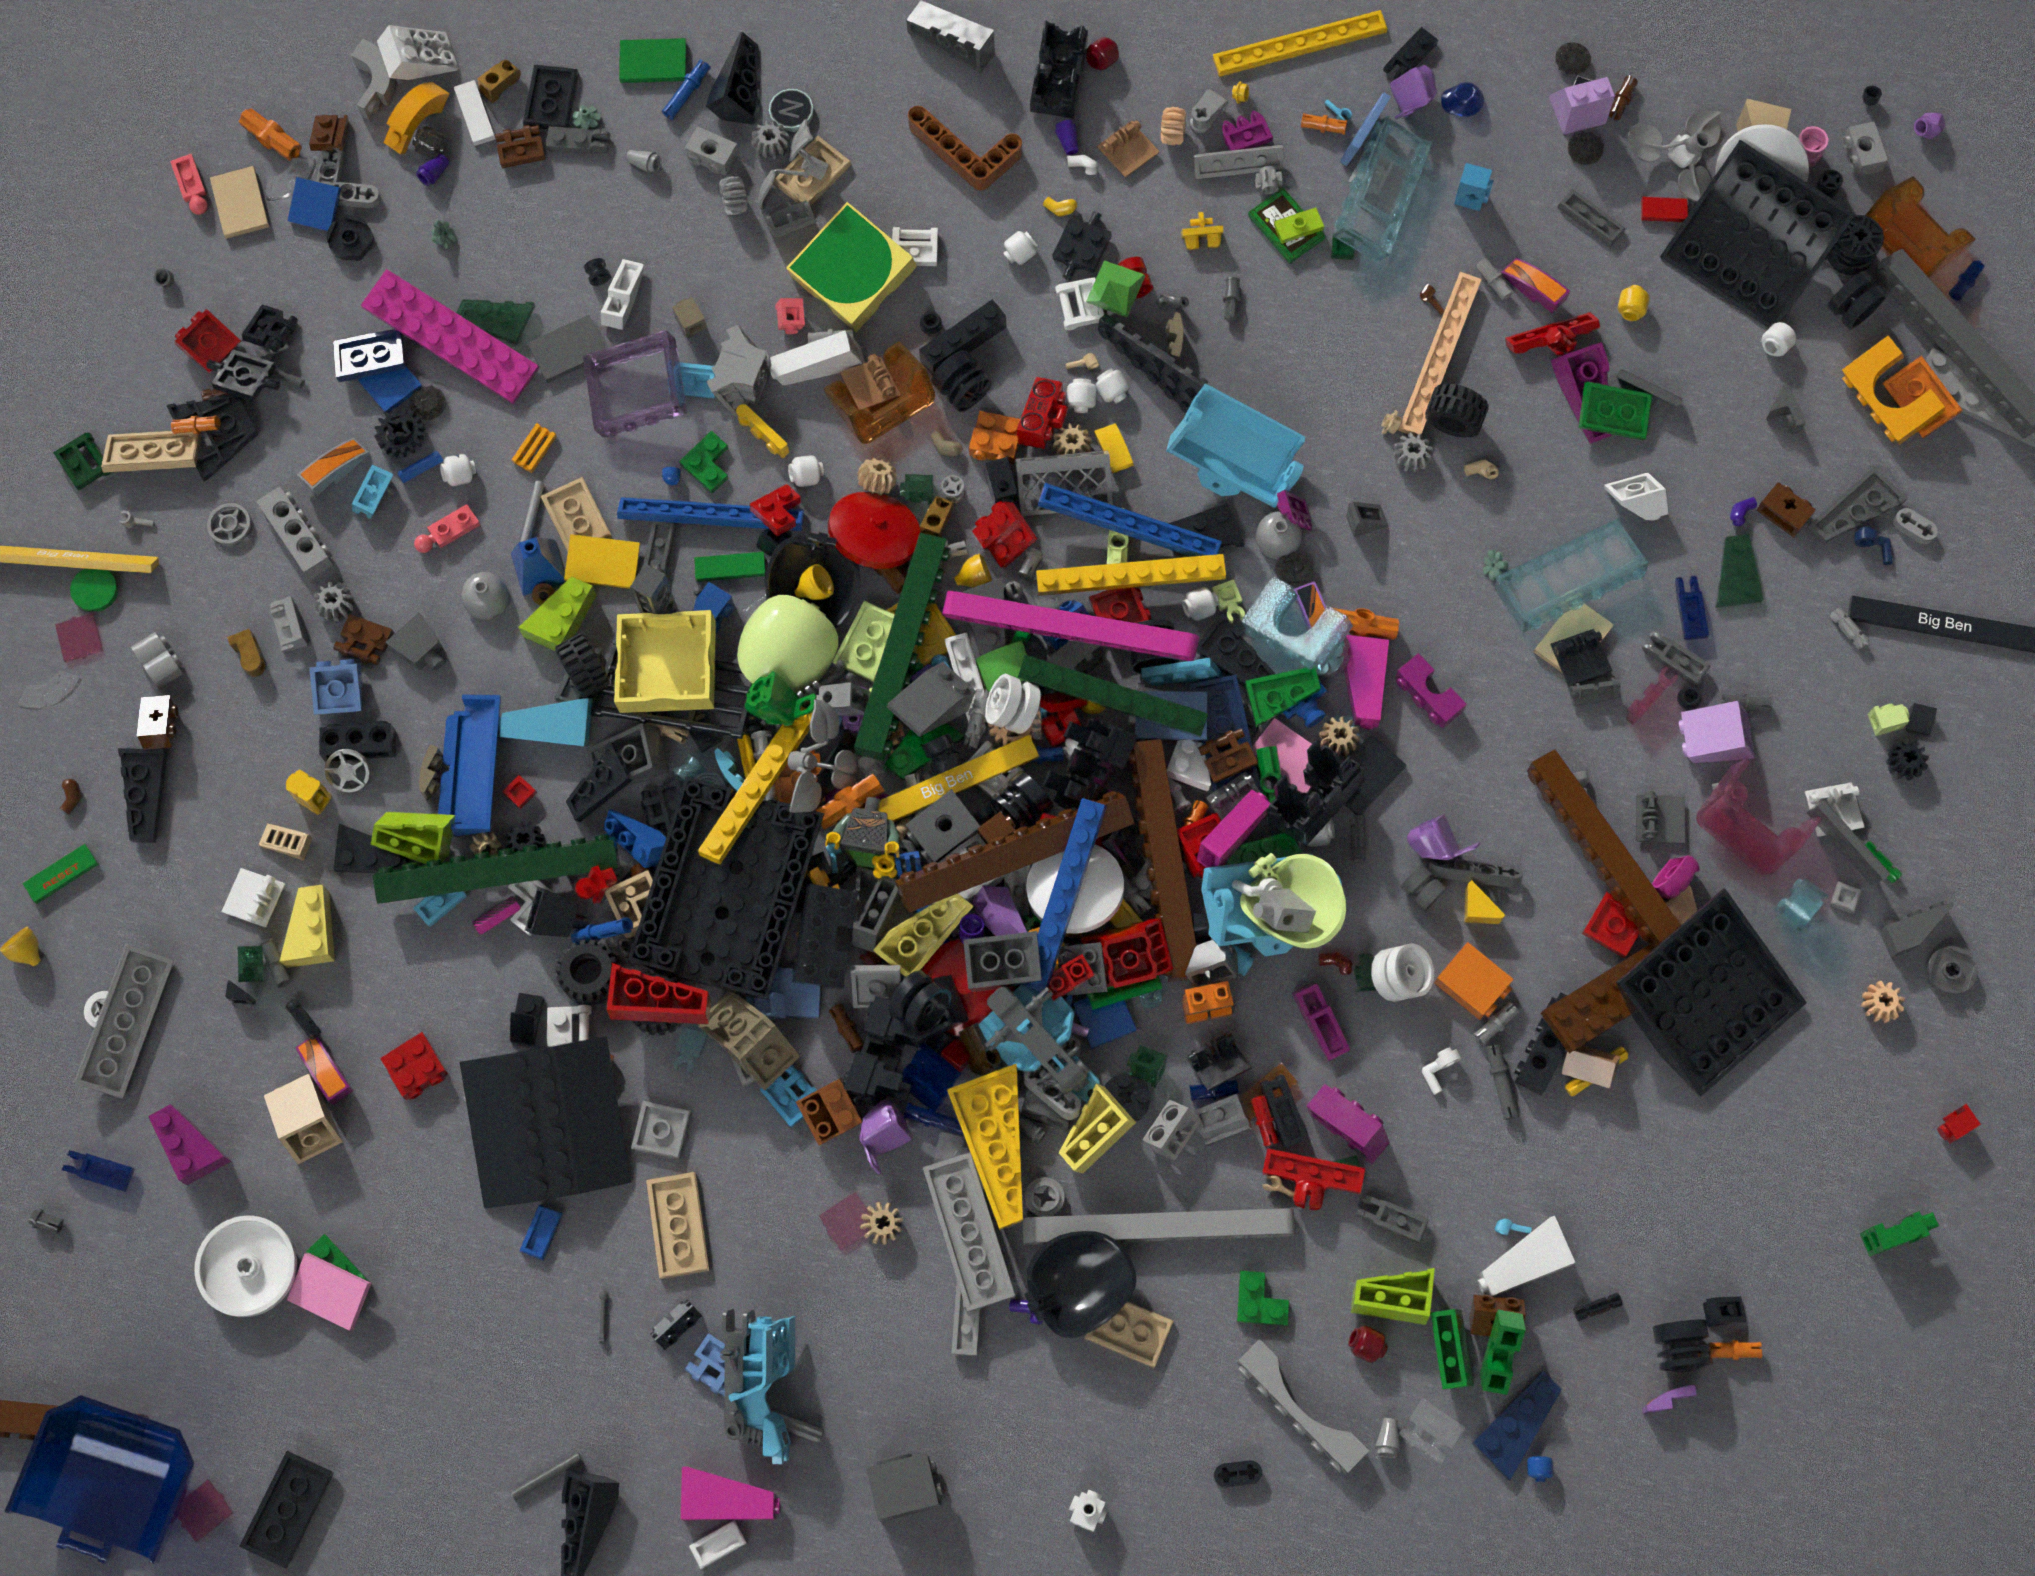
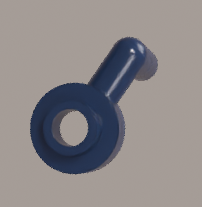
(1869, 537)

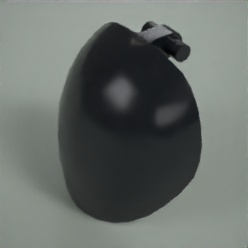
(801, 552)
(1079, 1282)

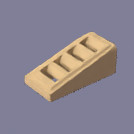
(301, 849)

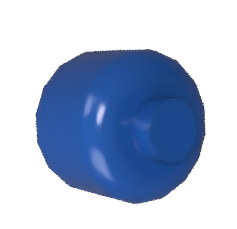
(1540, 1468)

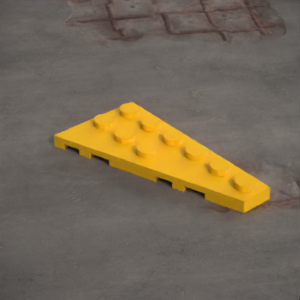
(990, 1125)

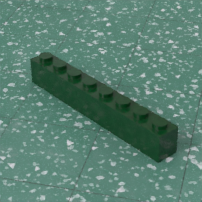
(1113, 696)

